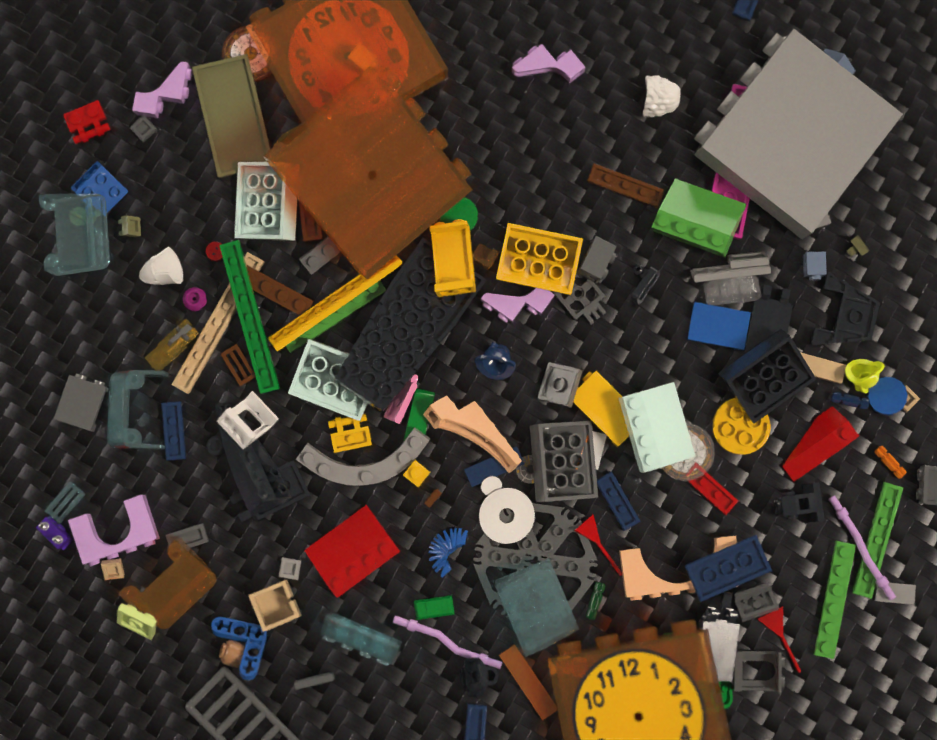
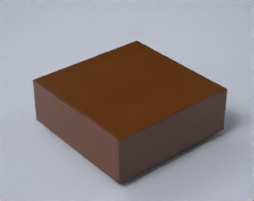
(432, 498)

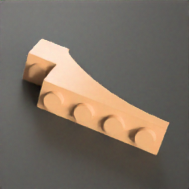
(475, 426)

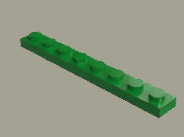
(249, 316)

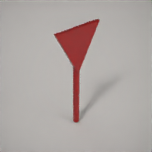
(589, 530)
(774, 622)

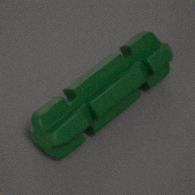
(595, 600)

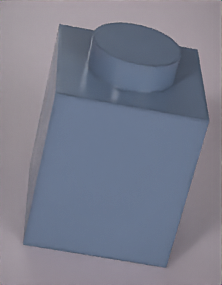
(814, 265)

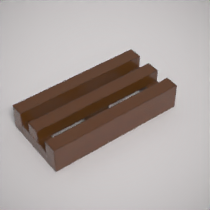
(230, 351)

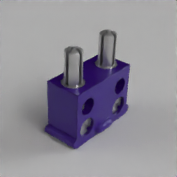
(54, 533)

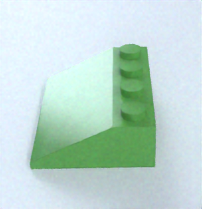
(699, 217)

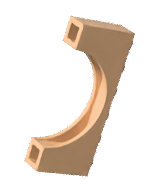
(641, 581)

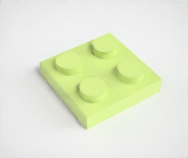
(136, 621)

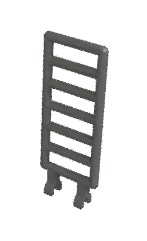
(250, 699)

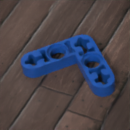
(251, 642)

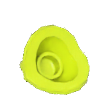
(863, 373)

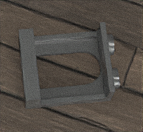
(773, 684)

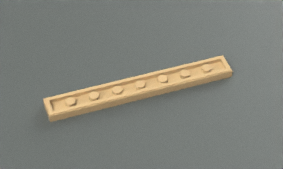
(210, 335)

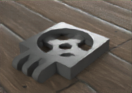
(590, 307)

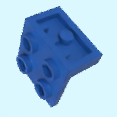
(100, 181)

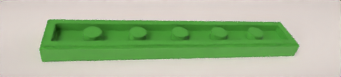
(878, 537)

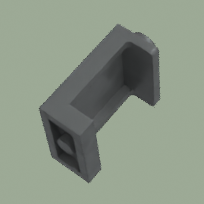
(81, 402)
(927, 488)

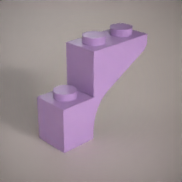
(541, 61)
(172, 89)
(510, 306)

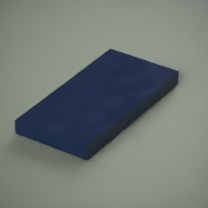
(728, 568)

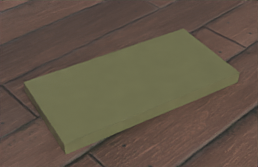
(231, 113)

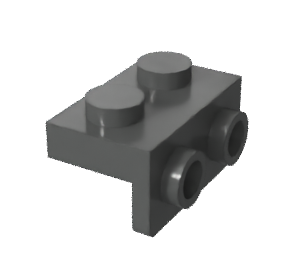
(755, 601)

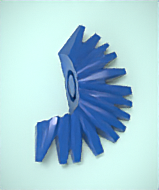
(446, 547)

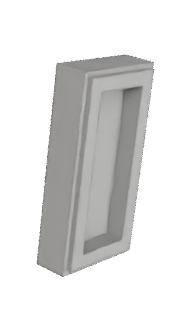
(748, 259)
(904, 593)

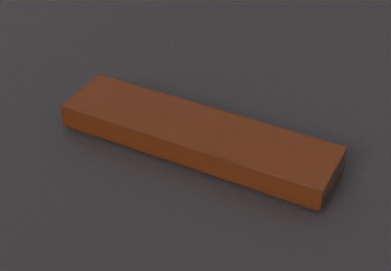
(528, 682)

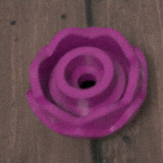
(200, 299)

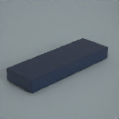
(173, 430)
(487, 468)
(617, 501)

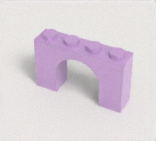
(141, 532)

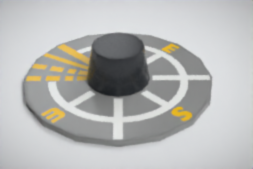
(525, 471)

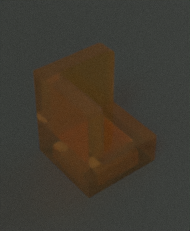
(485, 257)

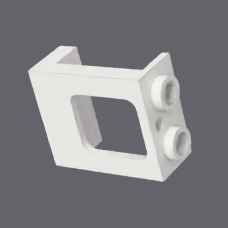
(238, 429)

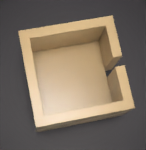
(274, 605)

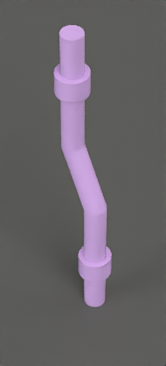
(881, 581)
(413, 625)

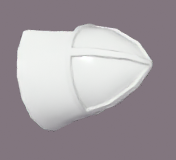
(162, 269)

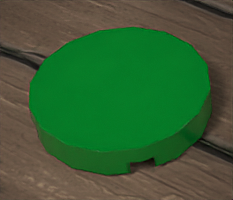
(464, 210)

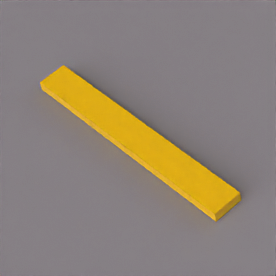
(330, 305)

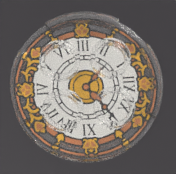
(696, 466)

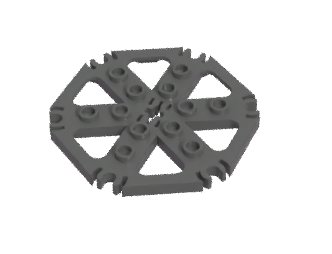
(545, 547)

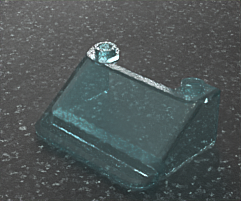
(79, 233)

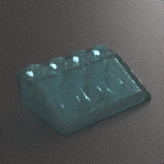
(536, 606)
(360, 637)

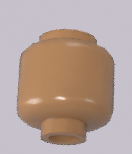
(232, 653)

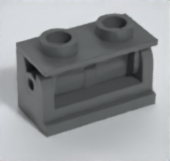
(596, 260)

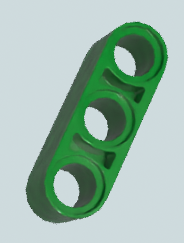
(420, 404)

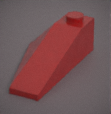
(822, 440)

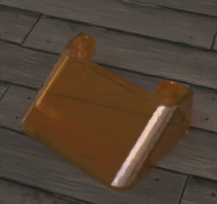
(175, 588)

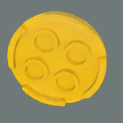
(736, 431)

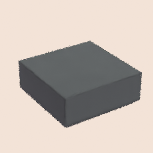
(143, 128)

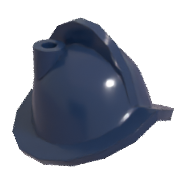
(496, 362)

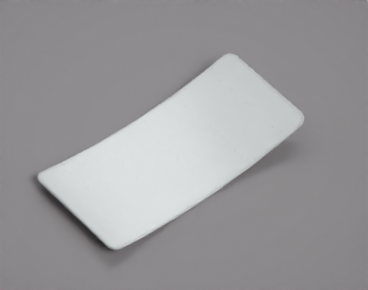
(599, 441)

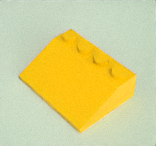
(539, 259)

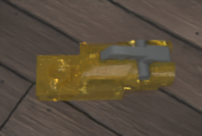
(172, 345)

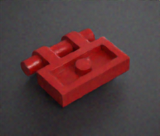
(84, 117)

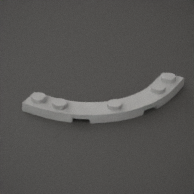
(367, 473)

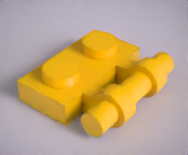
(352, 438)

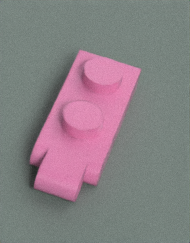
(398, 407)

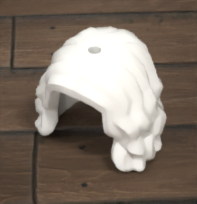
(661, 96)

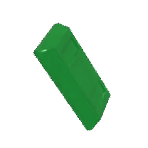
(434, 607)

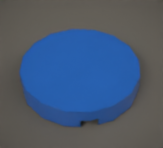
(888, 396)

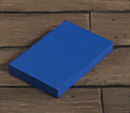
(718, 326)

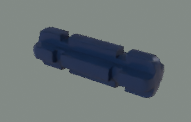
(850, 400)

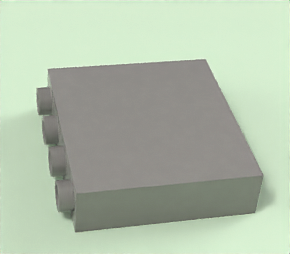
(796, 132)

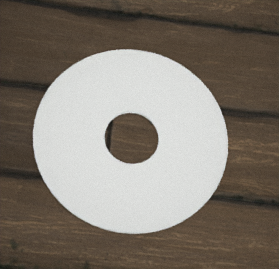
(523, 515)

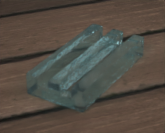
(54, 515)

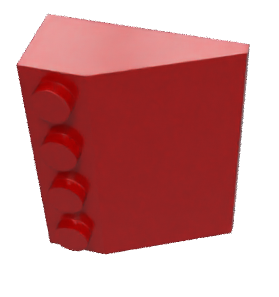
(351, 551)

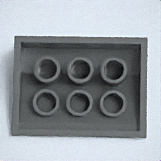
(553, 455)

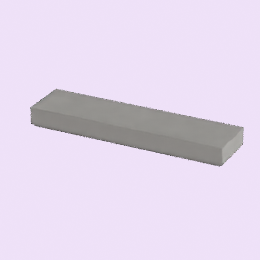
(726, 271)

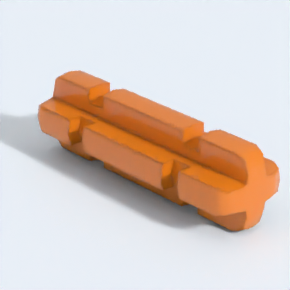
(890, 462)

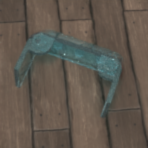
(118, 409)

